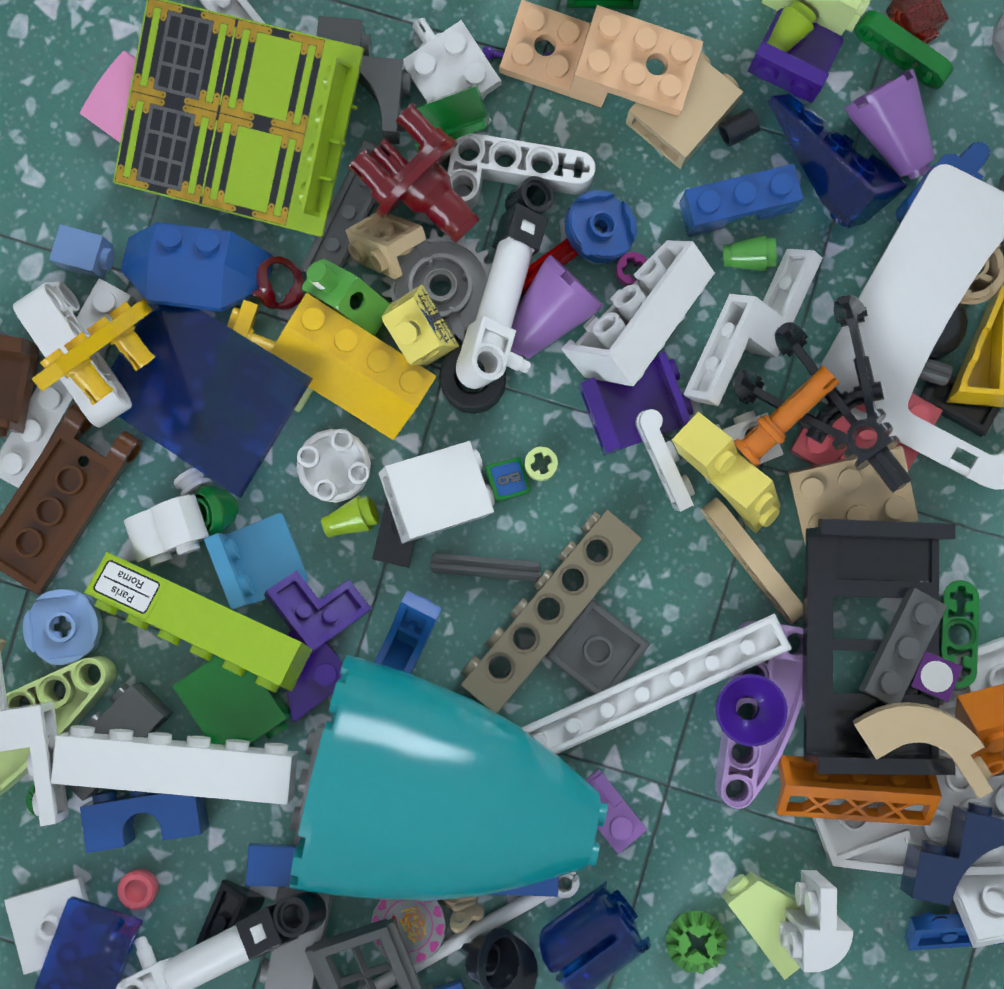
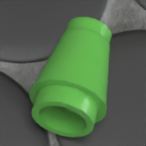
(752, 253)

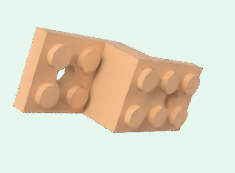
(601, 57)

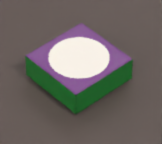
(936, 677)

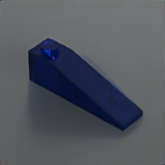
(842, 177)

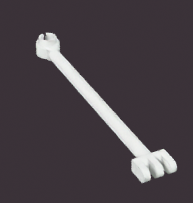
(487, 924)

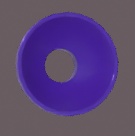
(769, 717)

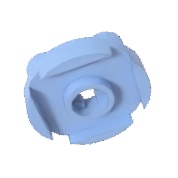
(47, 611)

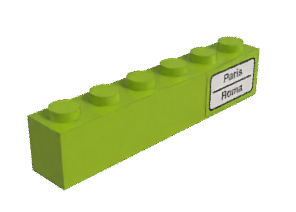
(198, 621)

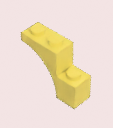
(731, 474)

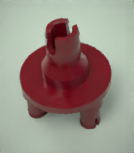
(421, 182)

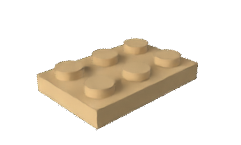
(846, 493)

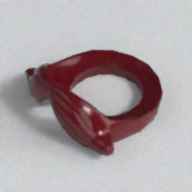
(265, 290)

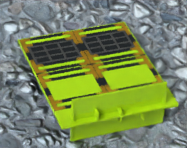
(237, 115)

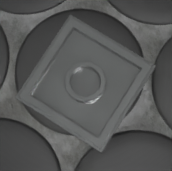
(597, 649)

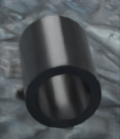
(739, 127)

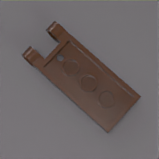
(59, 501)

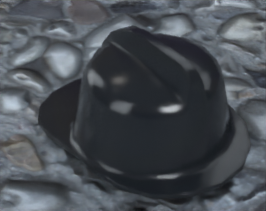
(500, 961)

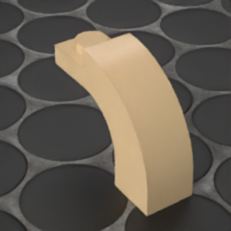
(908, 722)

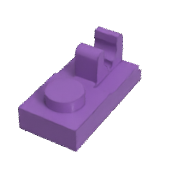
(621, 823)

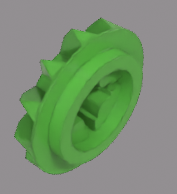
(699, 924)

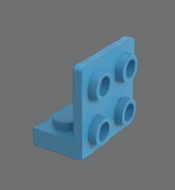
(254, 559)

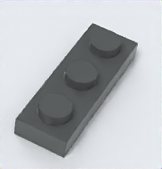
(903, 647)

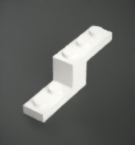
(751, 326)
(35, 728)

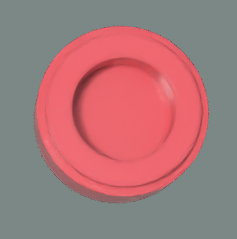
(138, 889)

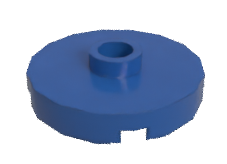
(608, 213)

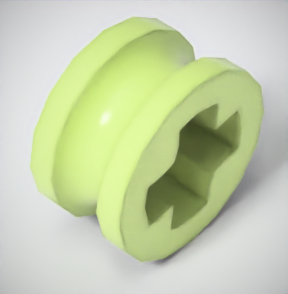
(530, 460)

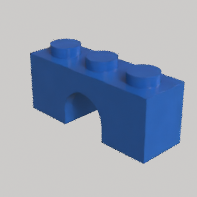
(759, 194)
(110, 818)

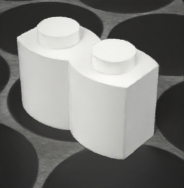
(166, 529)

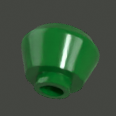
(217, 508)

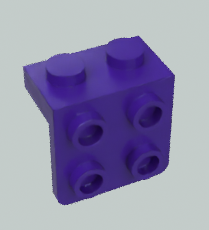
(803, 67)

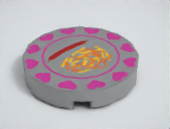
(420, 925)

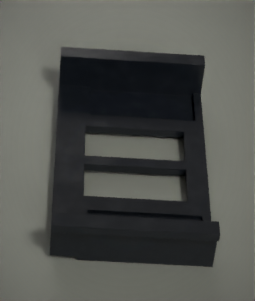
(862, 561)

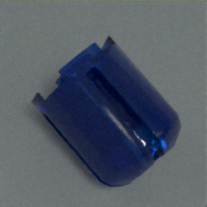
(592, 940)

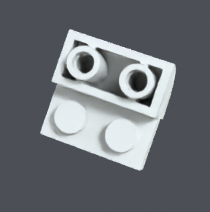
(815, 932)

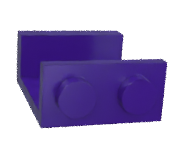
(616, 406)

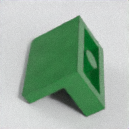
(457, 113)

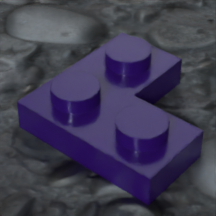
(316, 620)

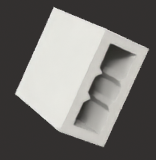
(437, 491)

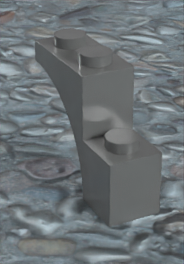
(380, 76)

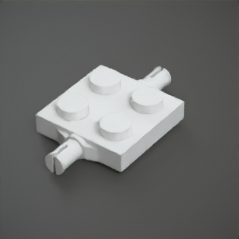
(449, 63)

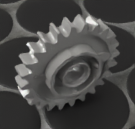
(446, 261)

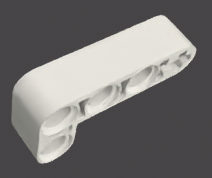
(524, 155)
(51, 323)

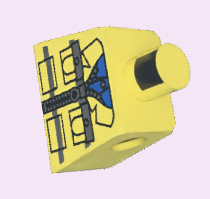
(418, 328)

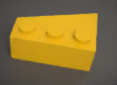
(982, 371)

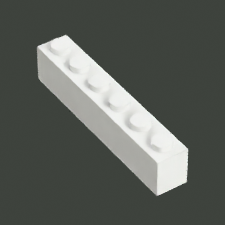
(175, 766)

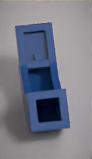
(408, 633)

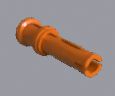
(773, 428)

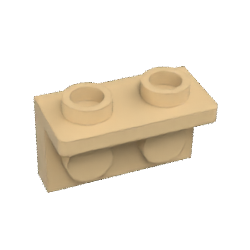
(379, 241)

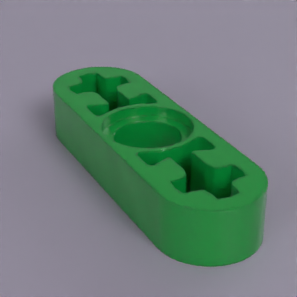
(903, 49)
(971, 609)

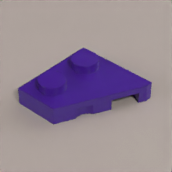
(315, 681)

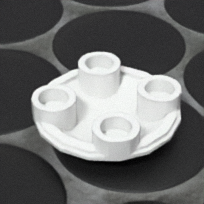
(333, 465)

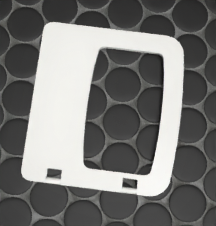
(910, 299)

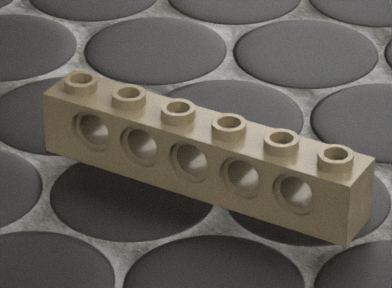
(496, 690)

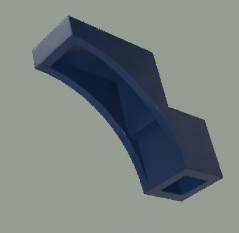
(936, 869)

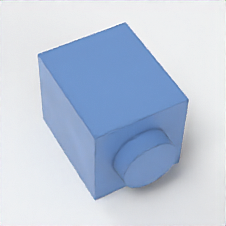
(82, 252)

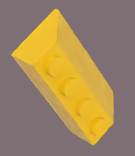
(352, 367)

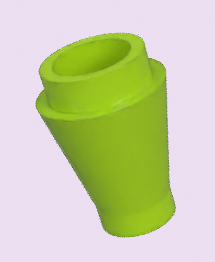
(792, 26)
(354, 516)

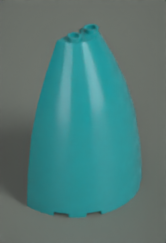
(435, 797)

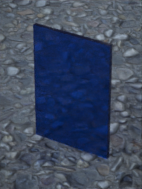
(209, 394)

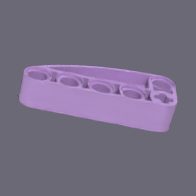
(760, 761)

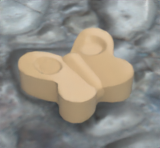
(464, 912)

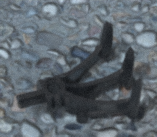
(791, 340)

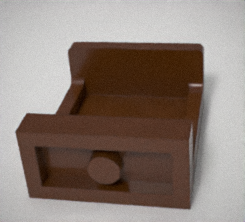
(17, 369)

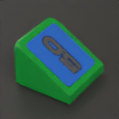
(507, 479)

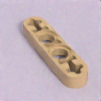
(753, 560)

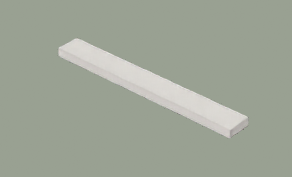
(661, 685)

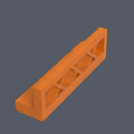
(897, 791)

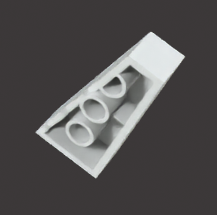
(642, 315)

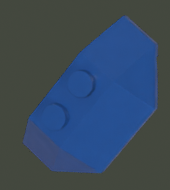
(192, 266)

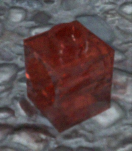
(919, 17)

